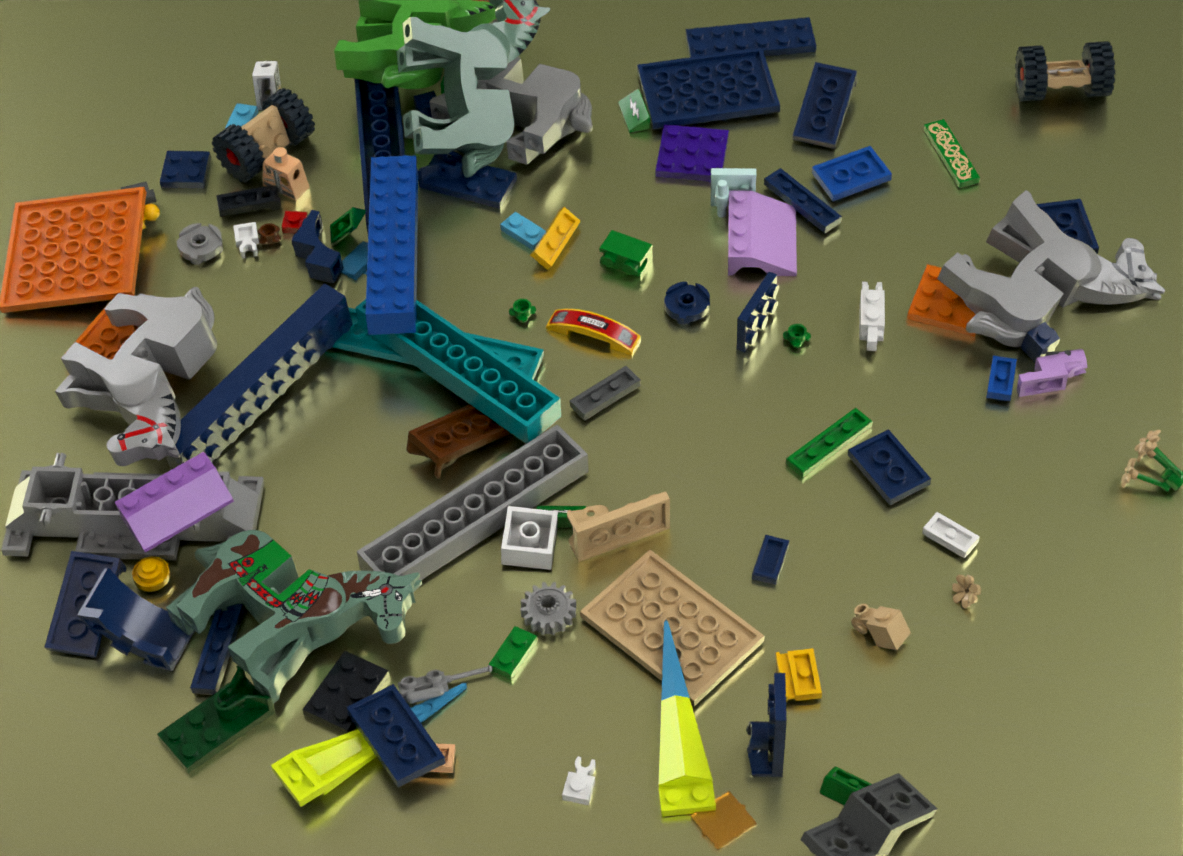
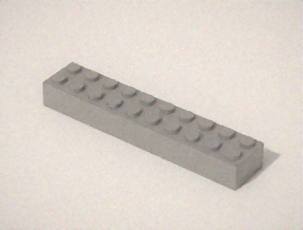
(477, 507)

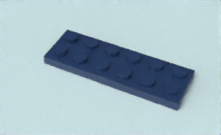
(774, 37)

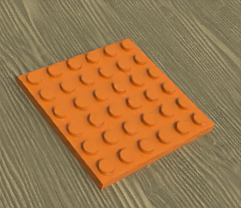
(73, 249)

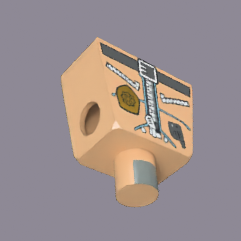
(285, 173)

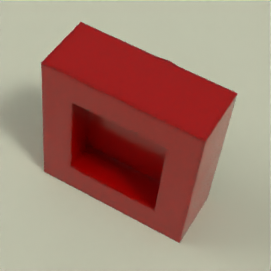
(292, 221)

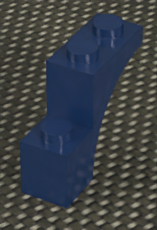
(320, 261)

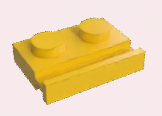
(800, 674)

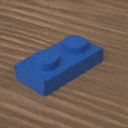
(1001, 378)

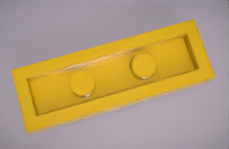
(555, 238)

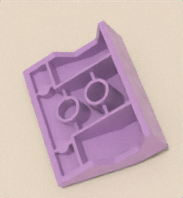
(761, 234)

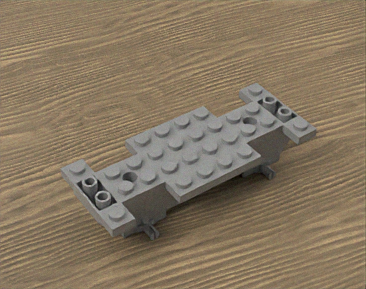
(80, 505)

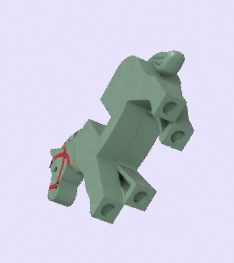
(478, 117)

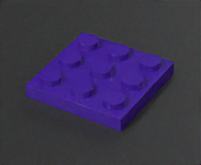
(691, 152)

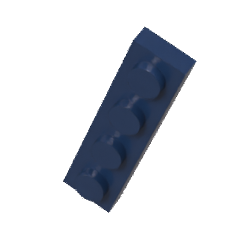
(802, 200)
(215, 650)

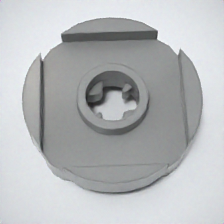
(201, 252)

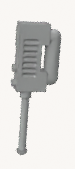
(432, 684)

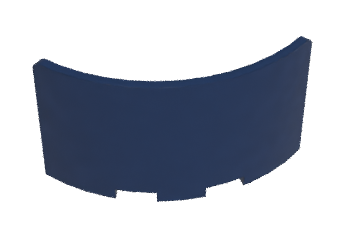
(133, 623)

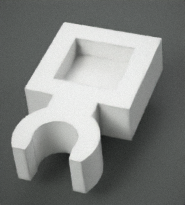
(246, 238)
(580, 784)

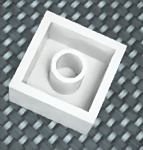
(529, 537)

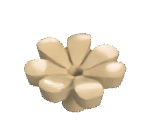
(966, 590)

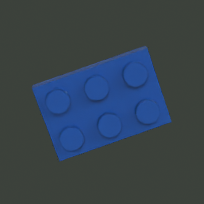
(851, 173)

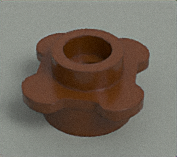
(269, 234)

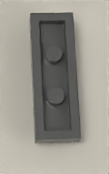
(605, 393)

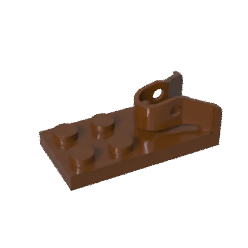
(453, 436)

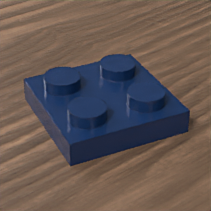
(185, 169)

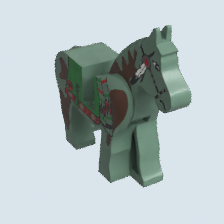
(292, 610)

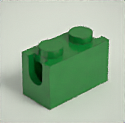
(626, 253)

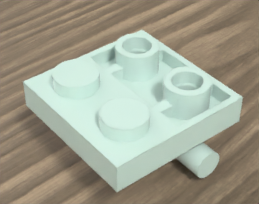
(729, 179)

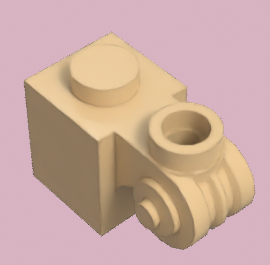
(884, 624)

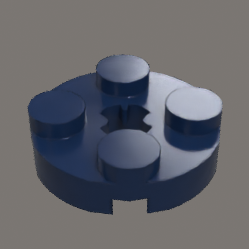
(689, 312)

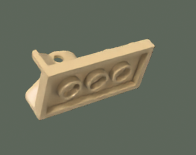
(619, 527)

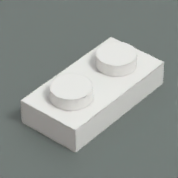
(950, 535)

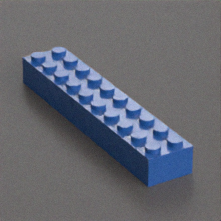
(392, 246)

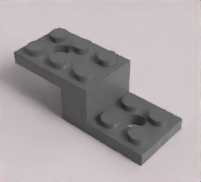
(871, 820)

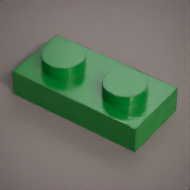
(513, 652)

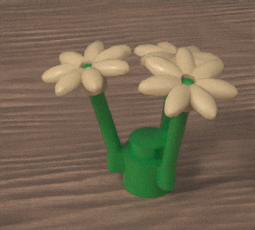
(1171, 476)

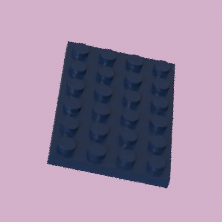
(708, 88)

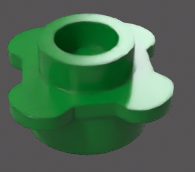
(522, 309)
(797, 335)

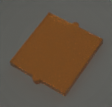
(725, 822)

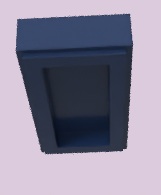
(770, 559)

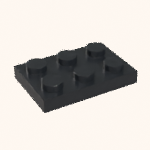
(344, 685)

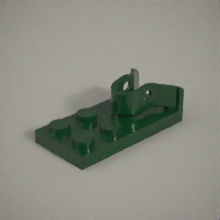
(216, 722)

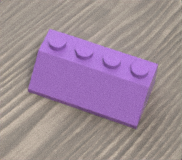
(174, 502)

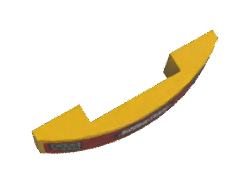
(596, 326)

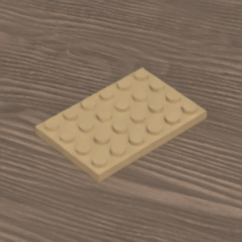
(704, 631)

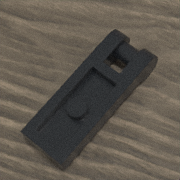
(249, 200)

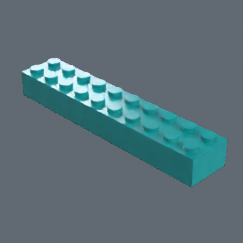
(474, 373)

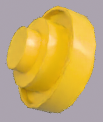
(151, 574)

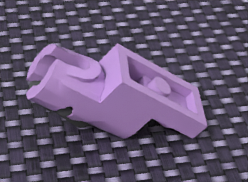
(1052, 372)

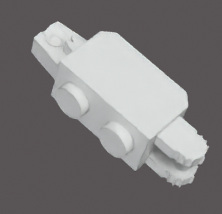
(872, 315)

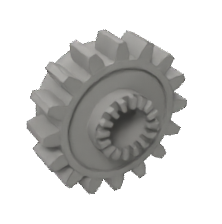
(548, 609)

